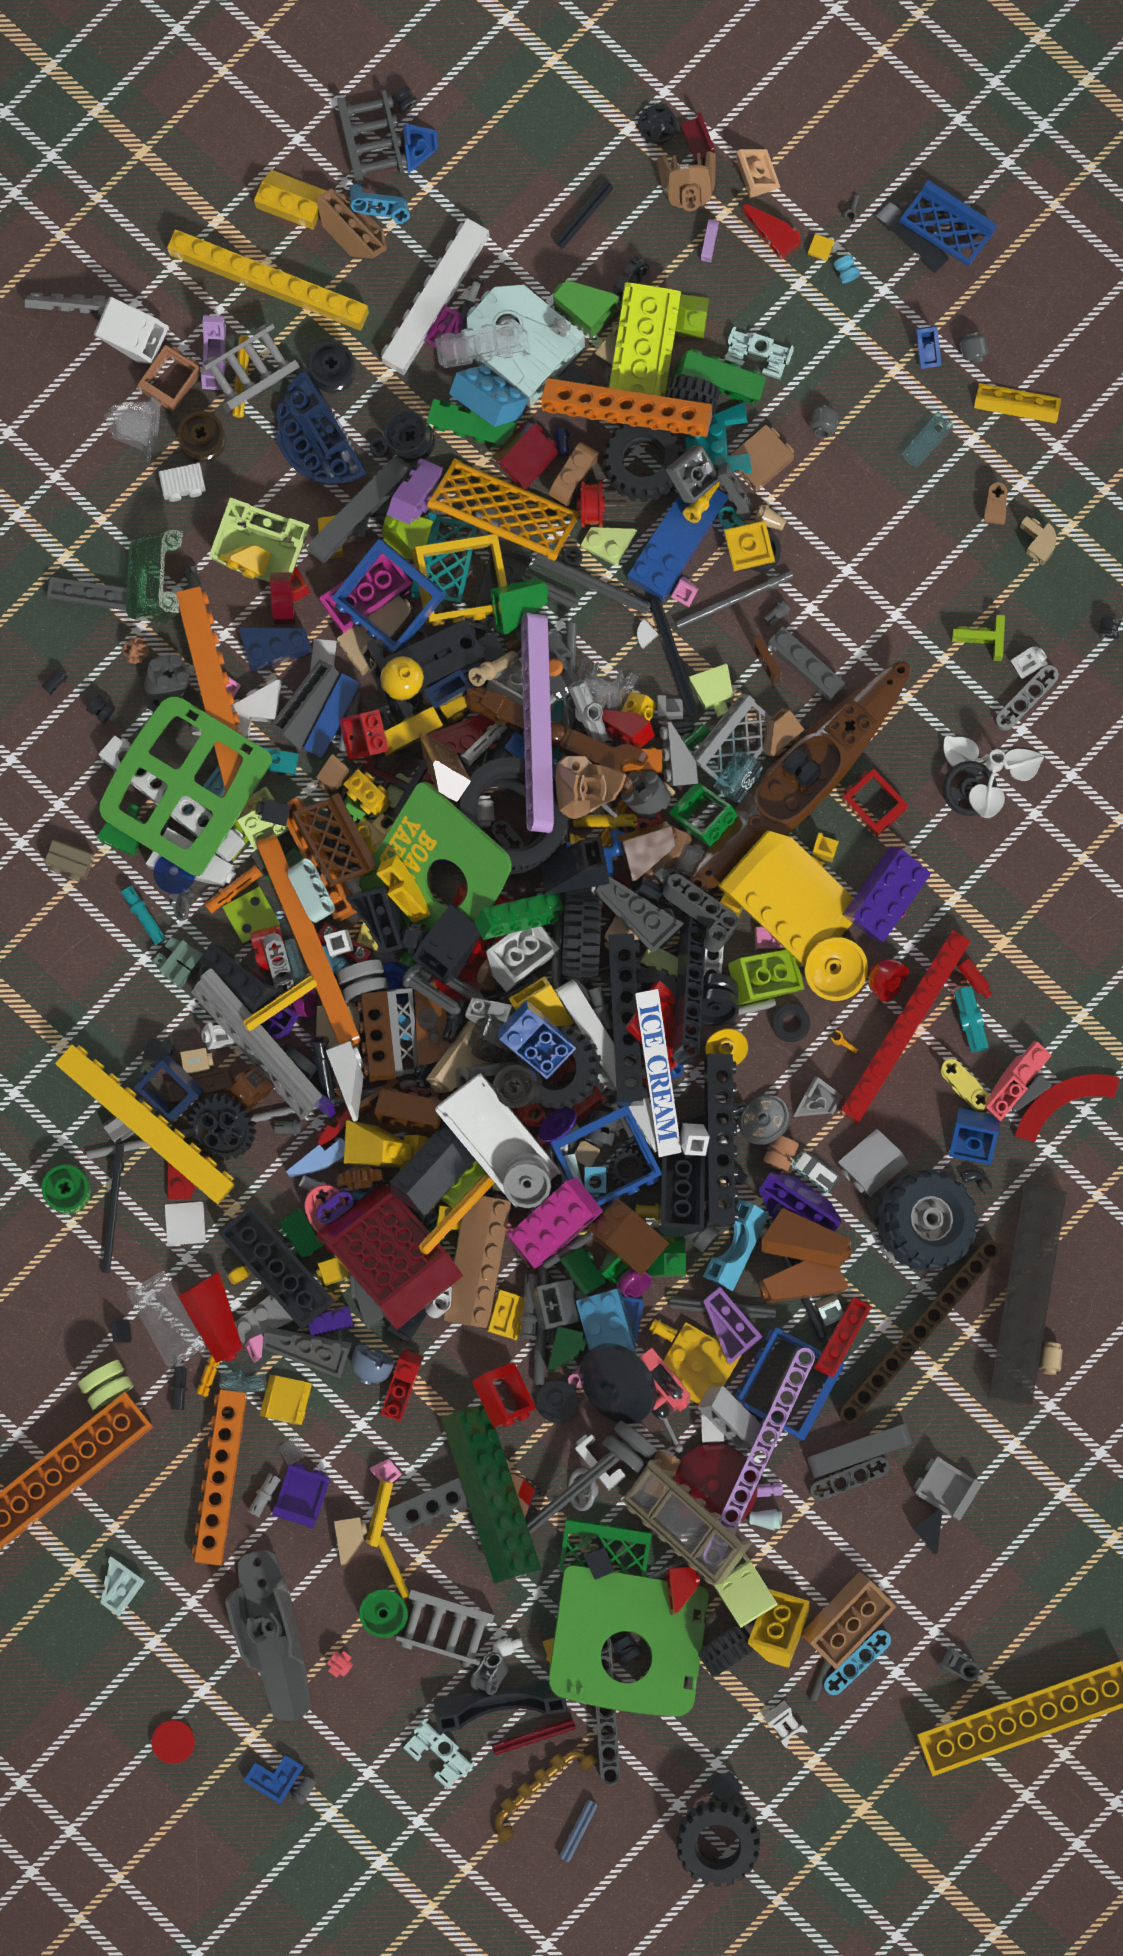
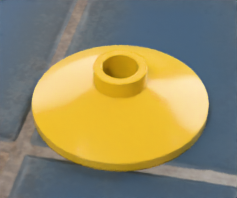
(737, 1044)

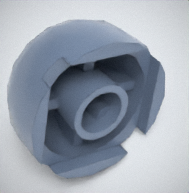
(371, 1365)

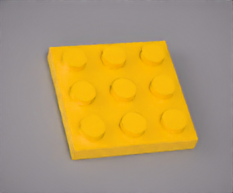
(698, 1362)

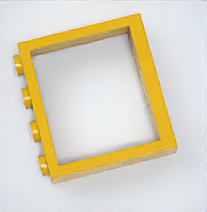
(455, 546)

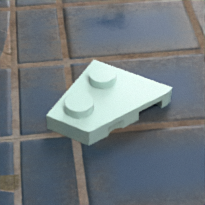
(120, 1587)

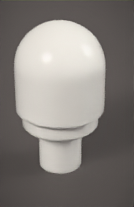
(507, 1646)

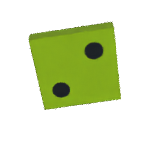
(250, 914)

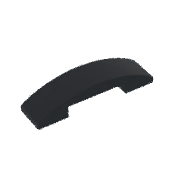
(929, 253)

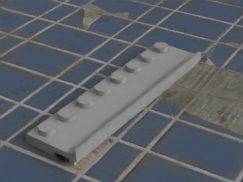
(256, 1044)

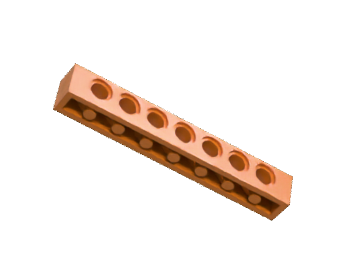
(610, 403)
(215, 1555)

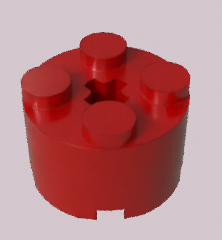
(257, 942)

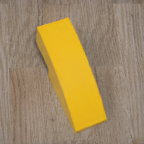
(403, 889)

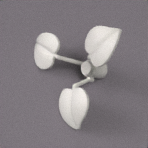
(984, 799)

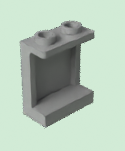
(947, 1488)

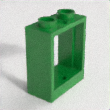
(697, 796)

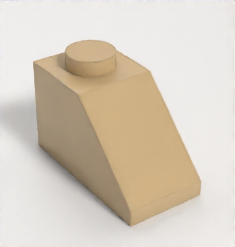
(349, 1537)

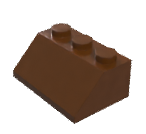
(408, 1112)

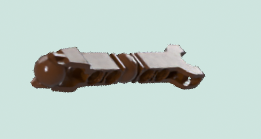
(571, 742)

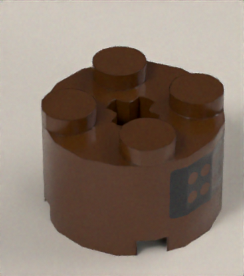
(250, 1087)

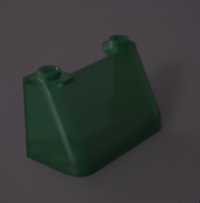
(146, 577)

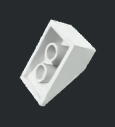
(347, 1069)

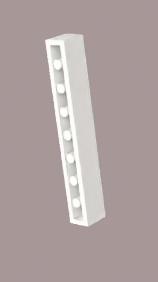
(437, 293)

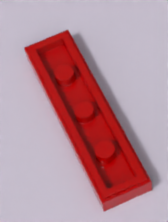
(843, 1337)

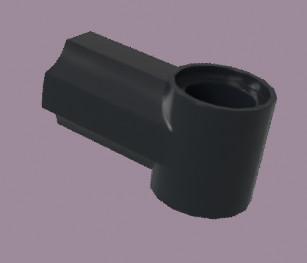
(651, 891)

